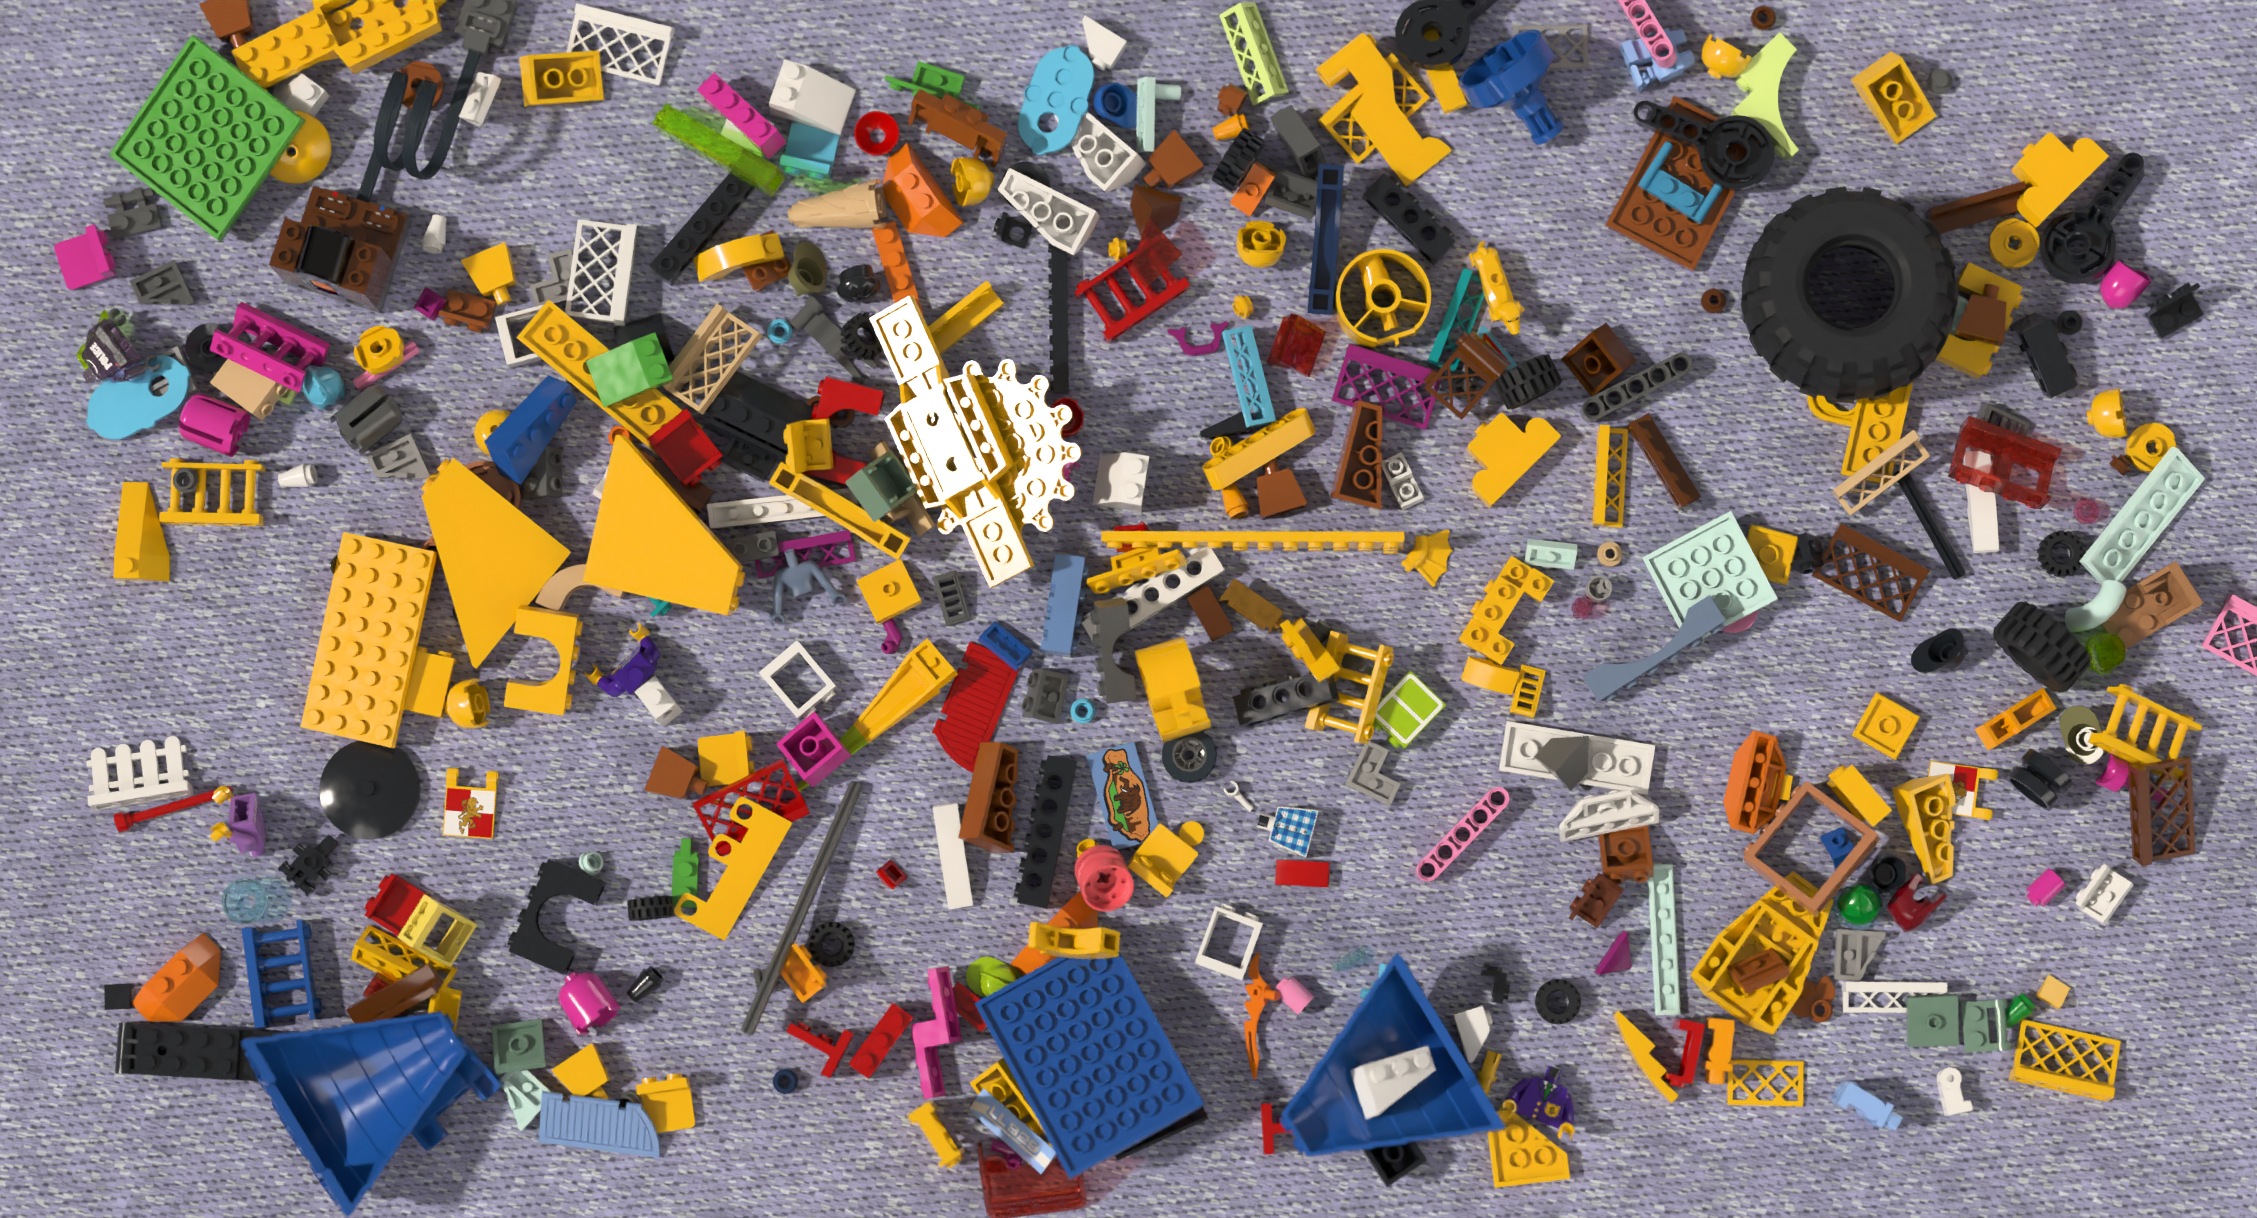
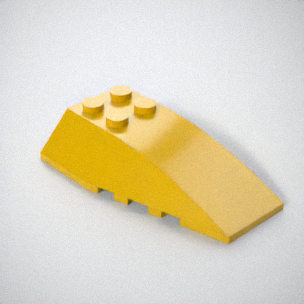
(1769, 923)

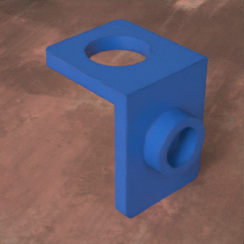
(1837, 845)

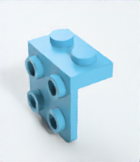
(809, 152)

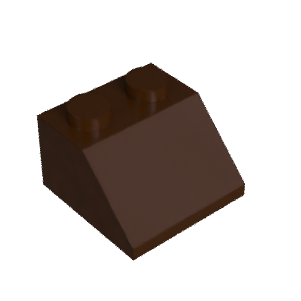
(1599, 359)

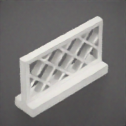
(628, 24)
(622, 277)

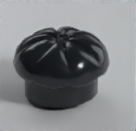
(858, 284)

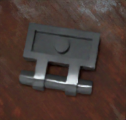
(136, 220)

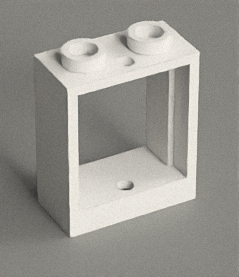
(507, 340)
(782, 661)
(1248, 919)

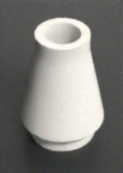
(435, 235)
(300, 476)

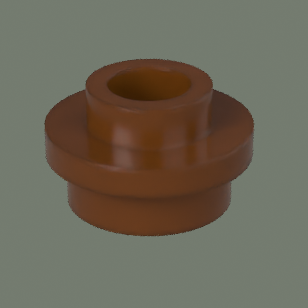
(1763, 10)
(1710, 308)
(2121, 464)

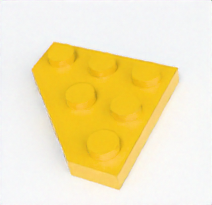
(1524, 1154)

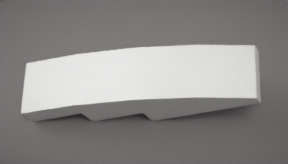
(1981, 507)
(952, 856)

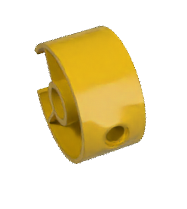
(1376, 279)
(1172, 689)

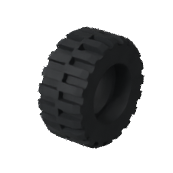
(2042, 646)

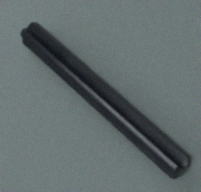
(1931, 526)

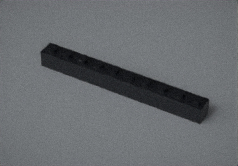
(1059, 320)

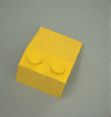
(561, 78)
(1893, 96)

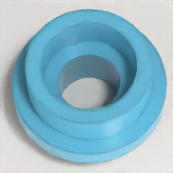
(777, 324)
(1082, 703)

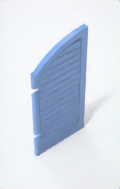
(597, 1125)

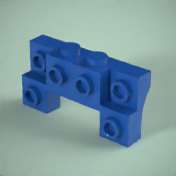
(469, 1074)

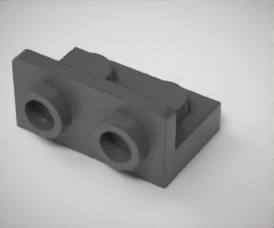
(1045, 695)

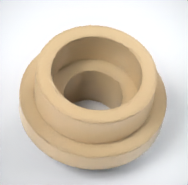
(1609, 562)

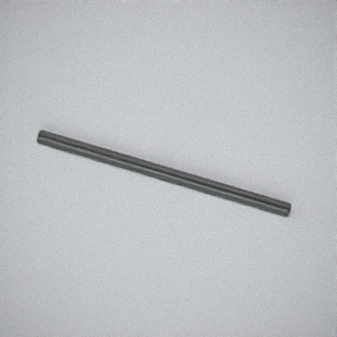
(801, 908)

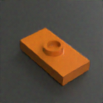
(1253, 188)

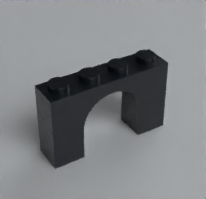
(529, 940)

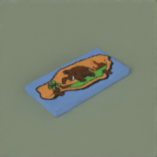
(1123, 795)

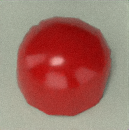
(1076, 422)

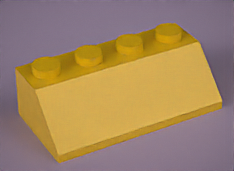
(1003, 1086)

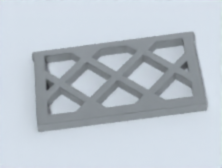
(1563, 29)

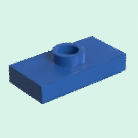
(1005, 645)

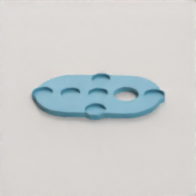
(1057, 87)
(129, 406)

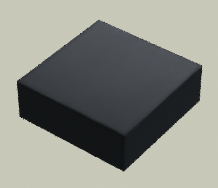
(117, 996)

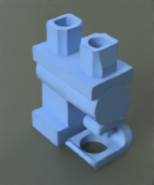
(1636, 54)
(1866, 1105)

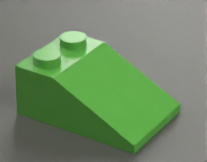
(629, 370)

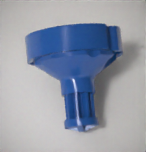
(1511, 78)

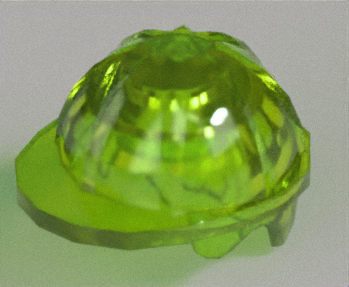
(2105, 651)

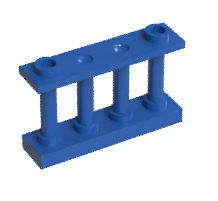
(256, 965)

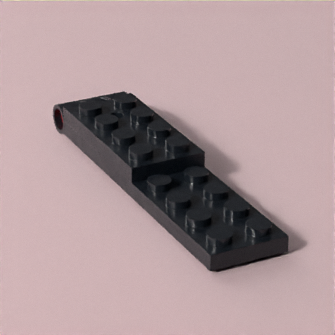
(190, 1051)

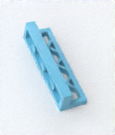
(1253, 374)

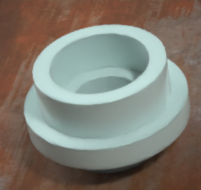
(591, 863)

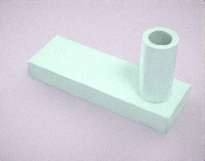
(1146, 94)

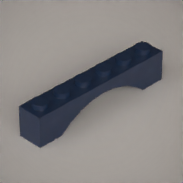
(1326, 239)

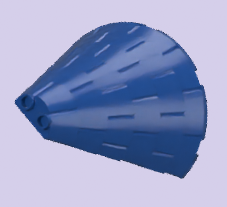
(1388, 1022)
(355, 1092)

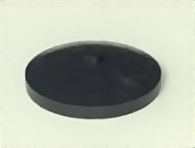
(369, 790)

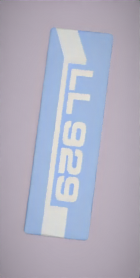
(1012, 1131)

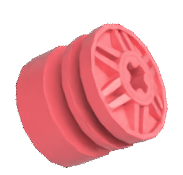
(1104, 878)

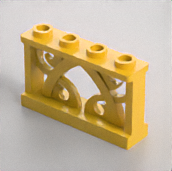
(937, 1134)

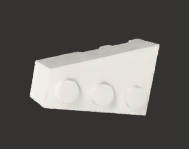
(1390, 1078)

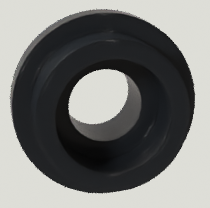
(2064, 328)

